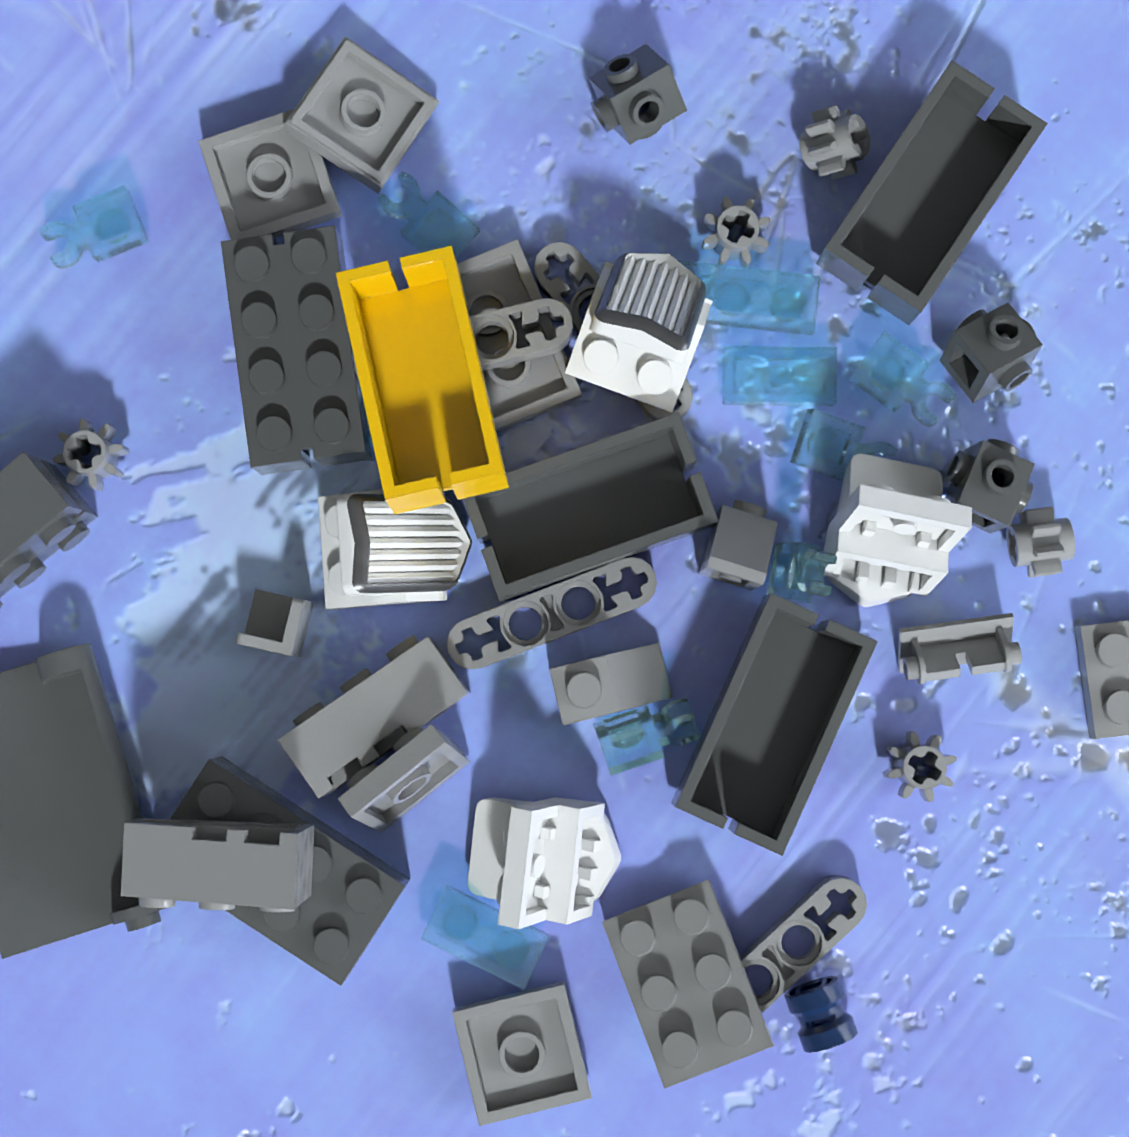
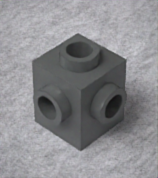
(636, 95)
(991, 352)
(991, 482)

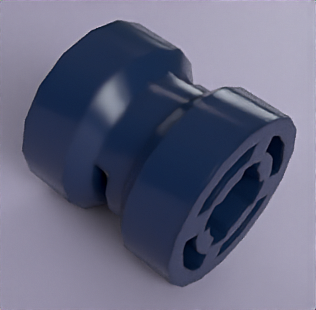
(820, 1014)

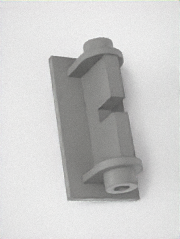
(940, 648)

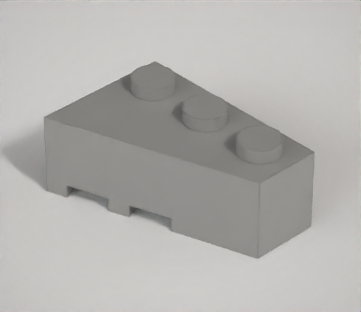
(372, 714)
(217, 863)

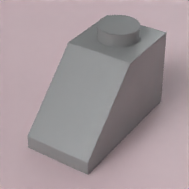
(739, 546)
(610, 683)

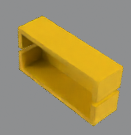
(421, 381)

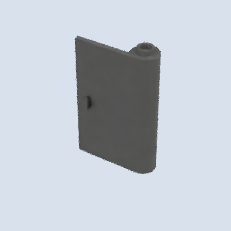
(62, 805)

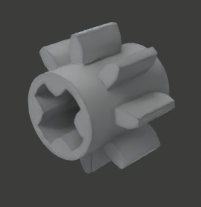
(834, 142)
(722, 225)
(79, 445)
(1040, 542)
(933, 759)

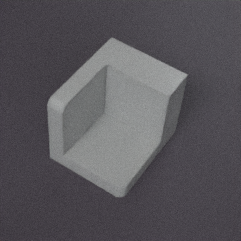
(276, 623)

